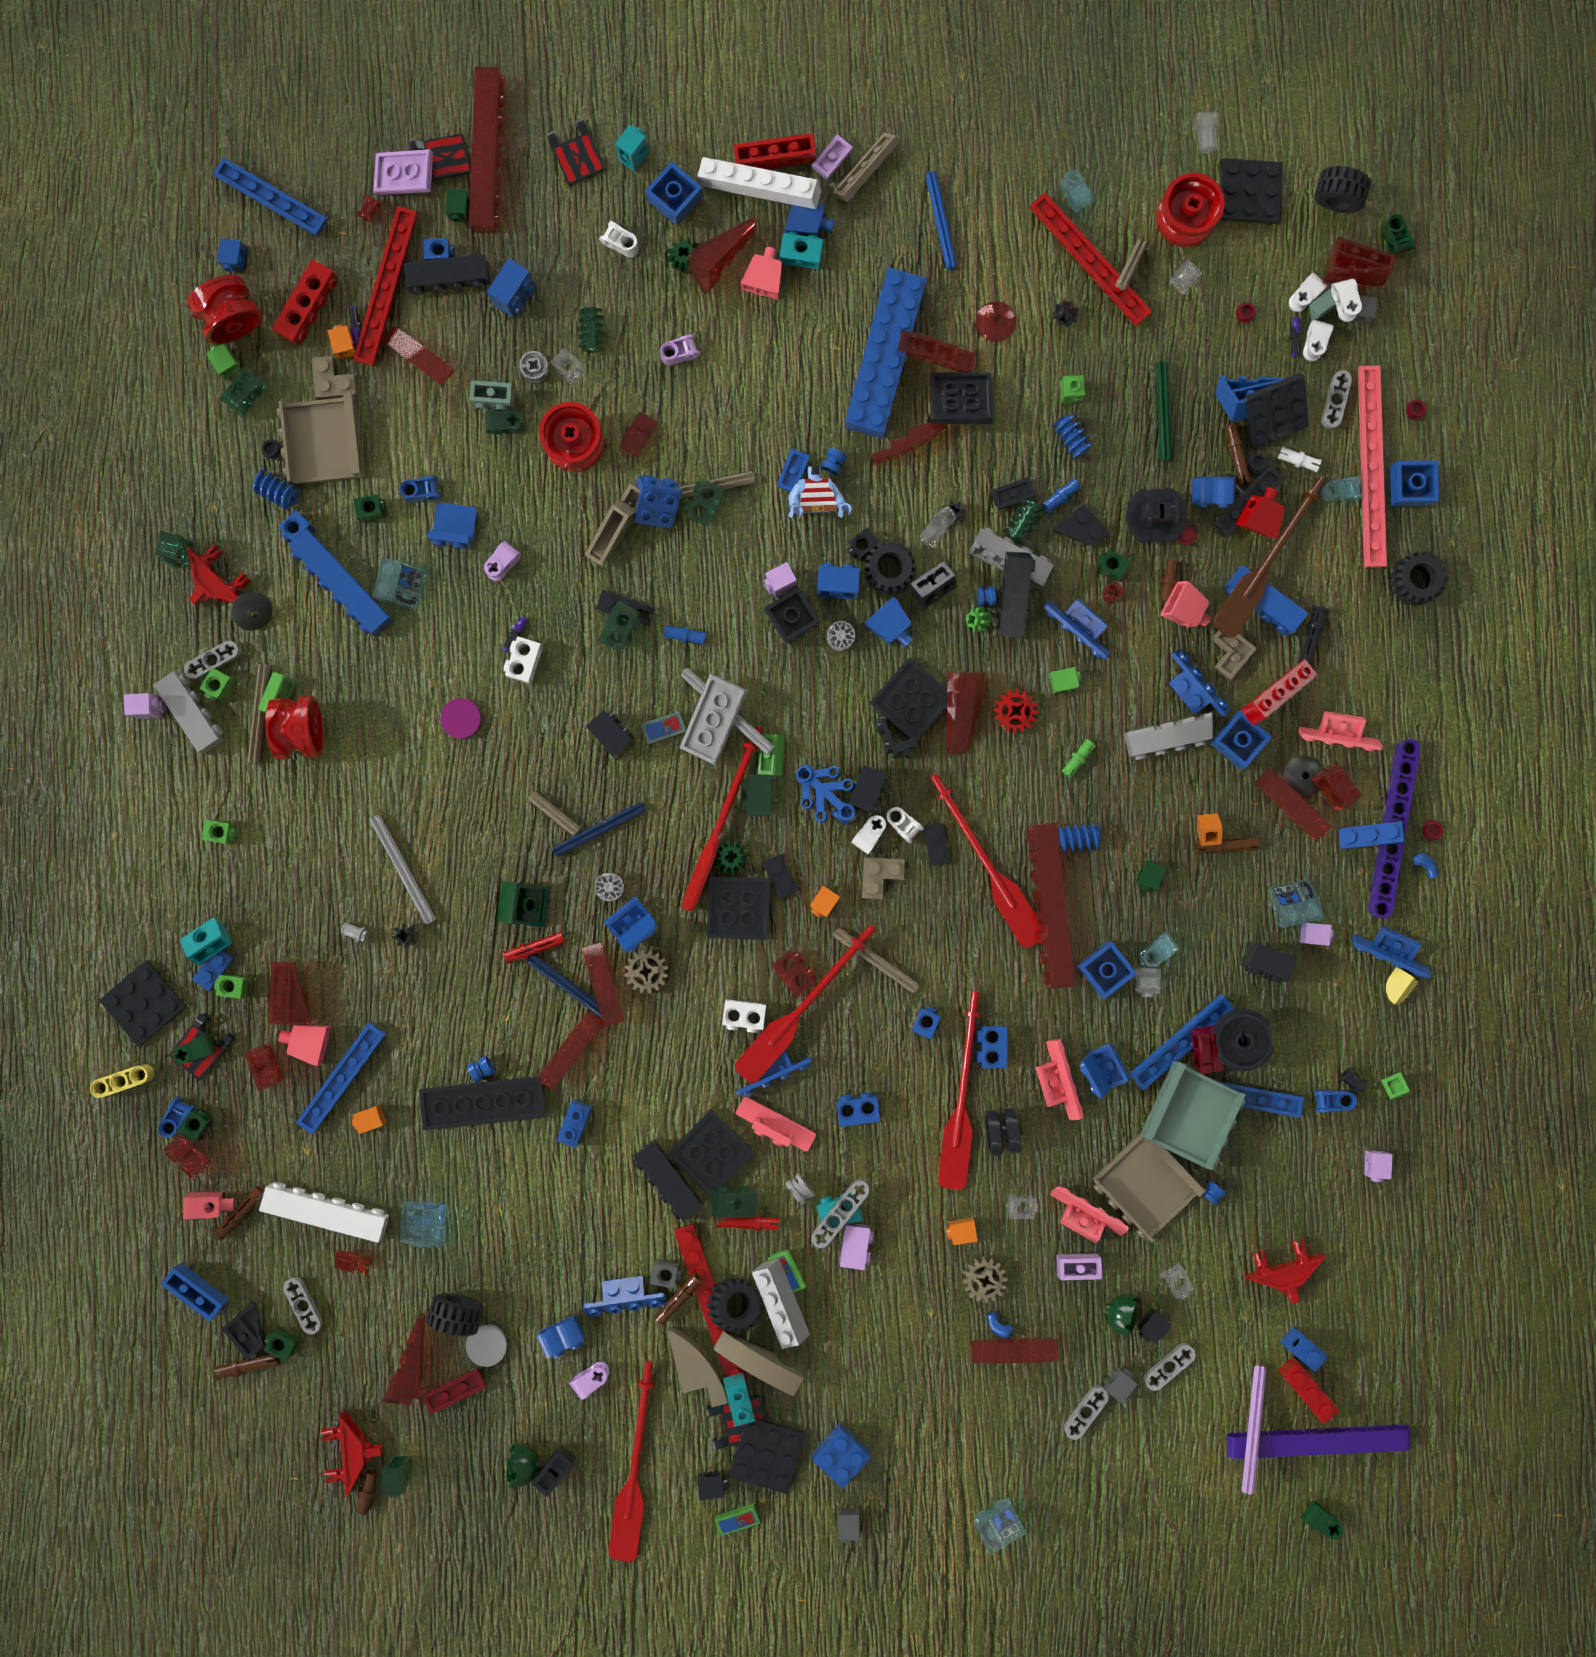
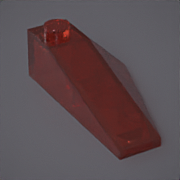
(712, 256)
(963, 706)
(407, 1381)

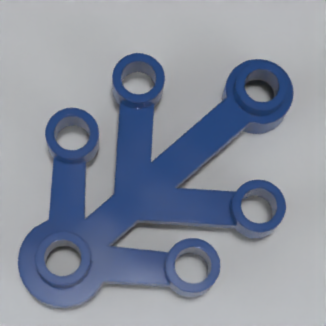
(823, 791)

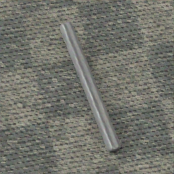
(740, 722)
(402, 869)

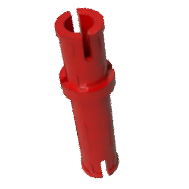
(512, 955)
(750, 1223)

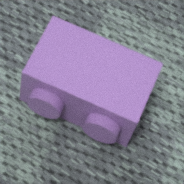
(780, 580)
(144, 706)
(855, 1246)
(1079, 1266)

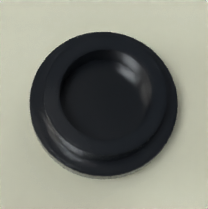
(271, 449)
(1256, 463)

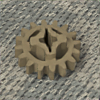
(644, 961)
(976, 1276)

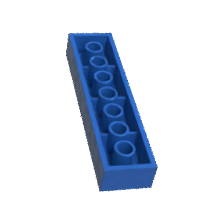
(881, 360)

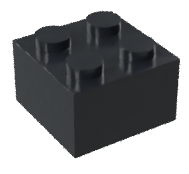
(791, 616)
(610, 735)
(867, 789)
(1264, 960)

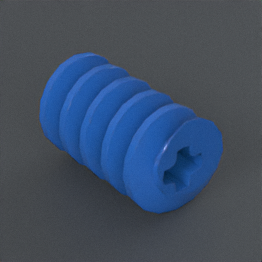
(1072, 435)
(274, 491)
(1079, 837)

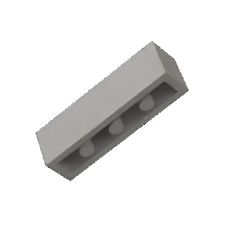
(188, 712)
(780, 1303)

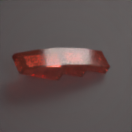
(936, 352)
(418, 355)
(915, 438)
(1293, 805)
(602, 984)
(570, 1050)
(1014, 1351)

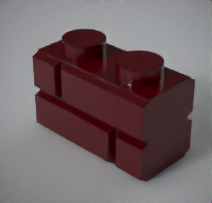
(1205, 1050)

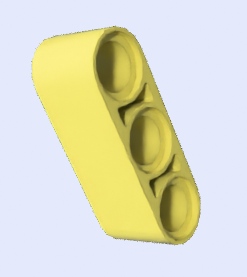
(113, 1083)

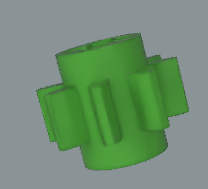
(978, 619)

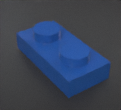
(793, 470)
(212, 969)

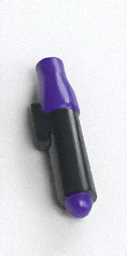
(356, 326)
(1294, 335)
(515, 631)

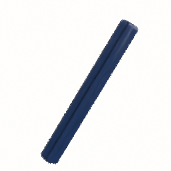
(599, 829)
(564, 984)

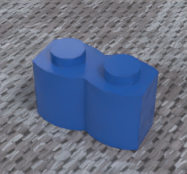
(1214, 490)
(561, 1336)

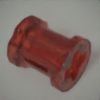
(369, 209)
(1112, 598)

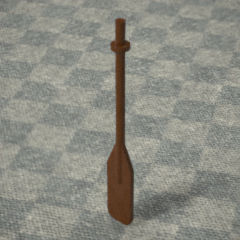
(1252, 585)

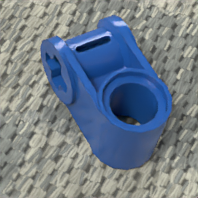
(422, 489)
(1331, 1100)
(176, 1115)

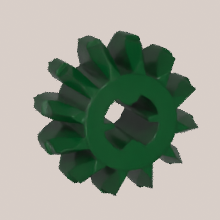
(678, 249)
(725, 852)

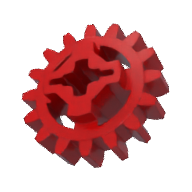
(1021, 718)

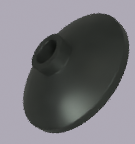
(250, 602)
(1293, 775)

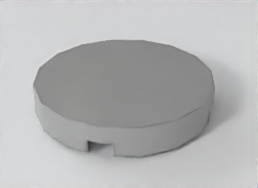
(487, 1345)

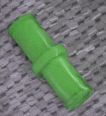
(1078, 758)

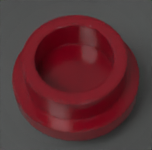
(1245, 312)
(1415, 409)
(1187, 537)
(1432, 830)

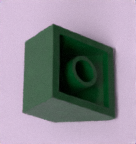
(523, 904)

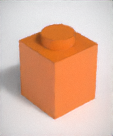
(342, 341)
(1209, 829)
(823, 902)
(369, 1119)
(962, 1231)

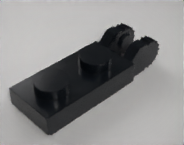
(608, 600)

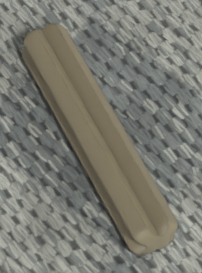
(1131, 264)
(554, 813)

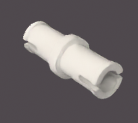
(1299, 459)

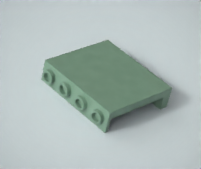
(1193, 1116)

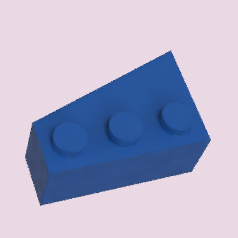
(1232, 392)

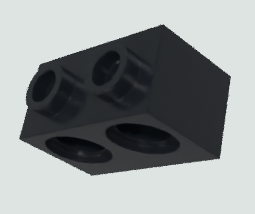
(933, 585)
(553, 1470)

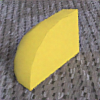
(1400, 986)

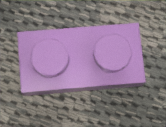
(832, 157)

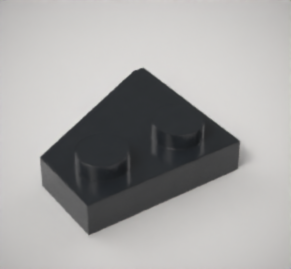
(1082, 527)
(246, 1331)

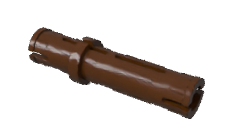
(1238, 456)
(1235, 844)
(232, 1220)
(684, 1292)
(238, 1367)

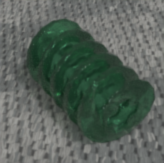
(589, 330)
(1022, 521)

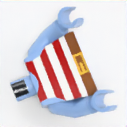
(816, 496)

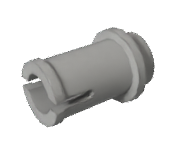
(354, 932)

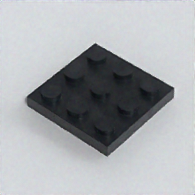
(1251, 190)
(961, 398)
(1277, 410)
(911, 699)
(738, 908)
(143, 1003)
(711, 1152)
(767, 1455)

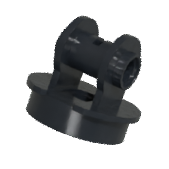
(1156, 515)
(1243, 1039)

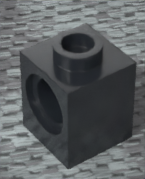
(866, 536)
(1153, 1326)
(712, 1485)

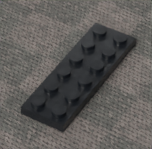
(482, 1103)

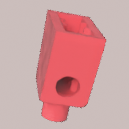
(763, 275)
(1186, 606)
(307, 1042)
(197, 1205)

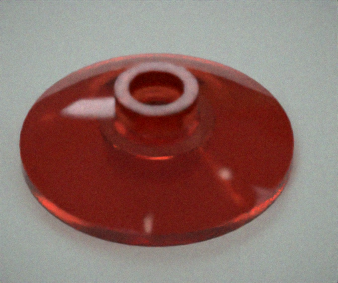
(994, 330)

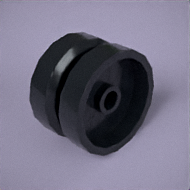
(1000, 1132)

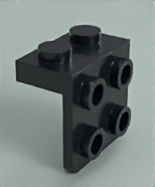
(904, 748)

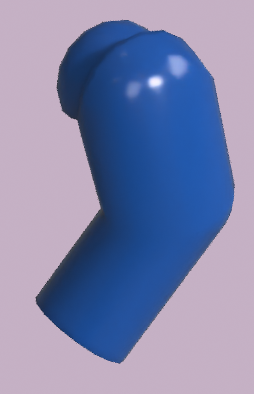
(1427, 862)
(997, 1328)

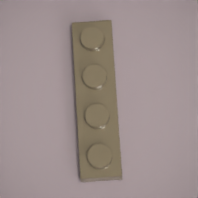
(865, 167)

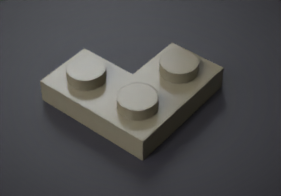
(328, 384)
(1237, 653)
(875, 871)

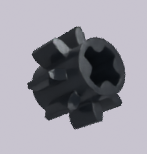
(1065, 313)
(957, 509)
(404, 929)

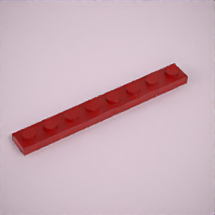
(1089, 258)
(385, 286)
(697, 1262)

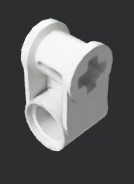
(617, 238)
(1308, 291)
(1346, 295)
(1317, 340)
(904, 824)
(867, 837)

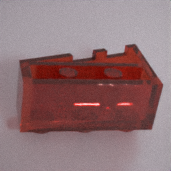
(1358, 262)
(287, 996)

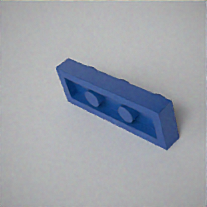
(1372, 835)

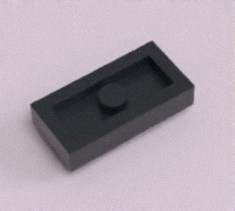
(1013, 493)
(936, 844)
(780, 876)

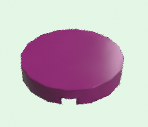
(460, 718)

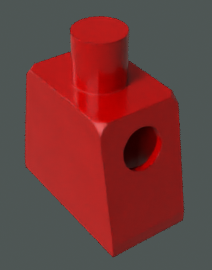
(1263, 514)

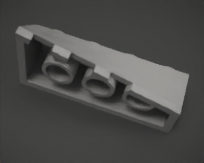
(992, 550)
(1169, 736)

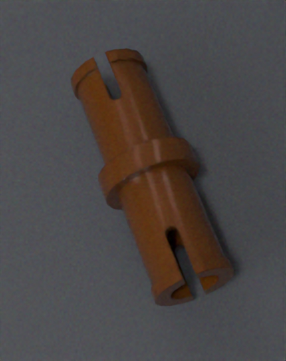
(1169, 580)
(367, 1492)

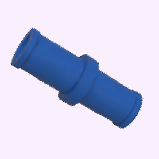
(1061, 496)
(684, 634)

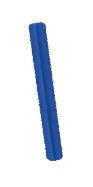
(941, 220)

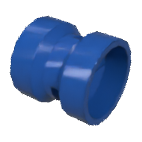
(834, 461)
(480, 1069)

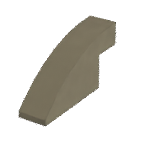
(614, 525)
(758, 1362)
(696, 1368)

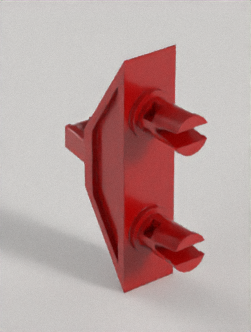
(208, 582)
(1289, 1275)
(355, 1451)

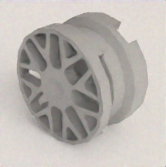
(534, 366)
(840, 635)
(609, 887)
(800, 1189)

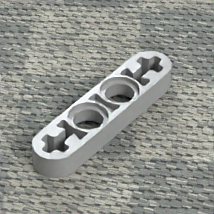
(841, 1214)

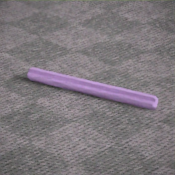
(1254, 1430)

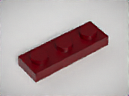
(454, 1390)

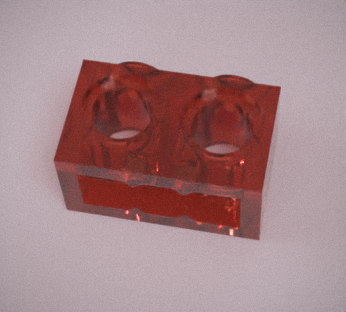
(1337, 787)
(789, 976)
(264, 1067)
(186, 1157)

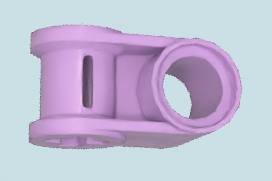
(681, 350)
(502, 559)
(587, 1381)

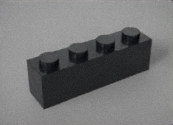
(446, 274)
(1014, 594)
(668, 1180)

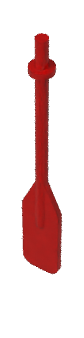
(709, 852)
(1005, 893)
(780, 1032)
(958, 1130)
(630, 1501)

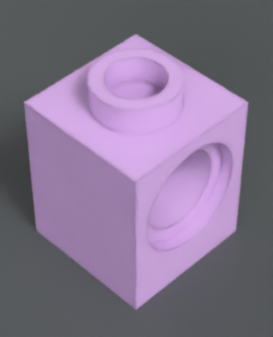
(1316, 934)
(1378, 1165)

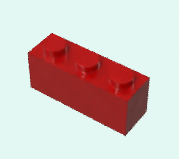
(1308, 1390)

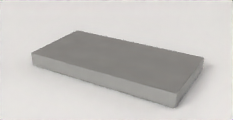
(713, 719)

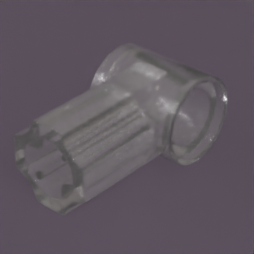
(1205, 125)
(938, 526)

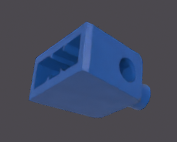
(808, 221)
(891, 623)
(1304, 1350)

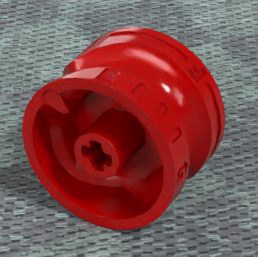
(1190, 209)
(225, 309)
(572, 436)
(294, 727)

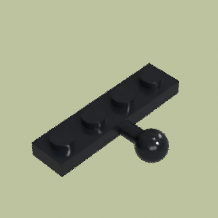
(1228, 519)

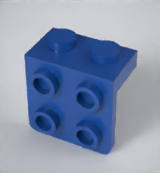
(657, 501)
(453, 526)
(631, 924)
(1104, 1070)

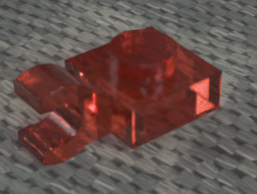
(349, 1262)

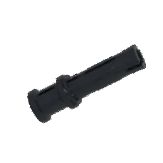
(1315, 627)

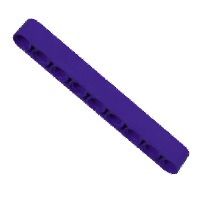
(1404, 801)
(1323, 1441)

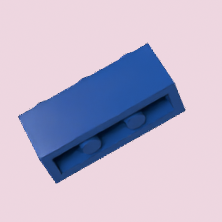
(195, 1292)

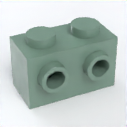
(492, 395)

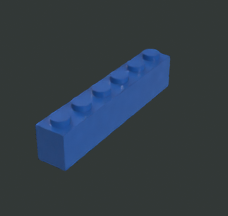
(340, 582)

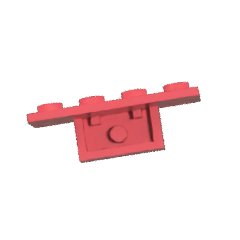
(1342, 730)
(1058, 1082)
(774, 1125)
(1086, 1218)

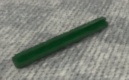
(1163, 411)

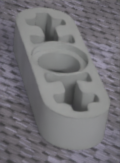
(1343, 393)
(201, 672)
(290, 1294)
(1169, 1375)
(1100, 1403)

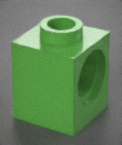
(223, 361)
(1072, 389)
(213, 676)
(1064, 680)
(210, 832)
(240, 986)
(1395, 1086)

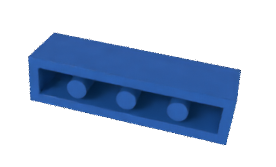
(1273, 606)

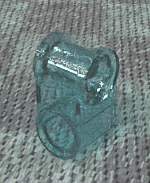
(1078, 194)
(1346, 490)
(1161, 948)

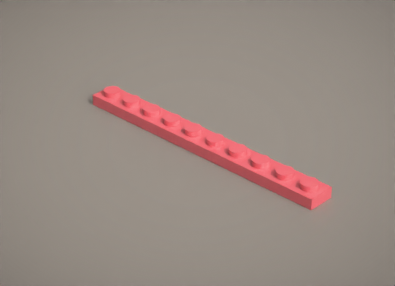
(1372, 466)

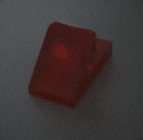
(637, 434)

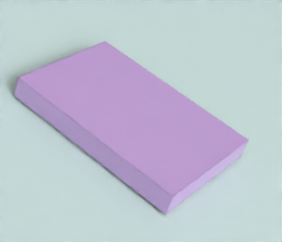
(403, 172)

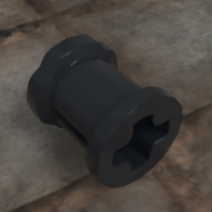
(1353, 1080)

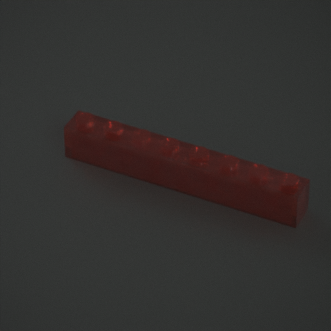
(486, 149)
(1051, 906)

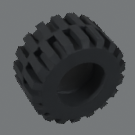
(1342, 189)
(895, 551)
(1430, 567)
(750, 1307)
(455, 1314)

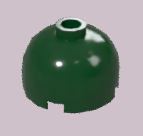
(1122, 1314)
(521, 1466)

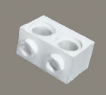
(529, 661)
(744, 1010)

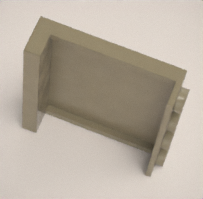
(321, 440)
(1146, 1186)

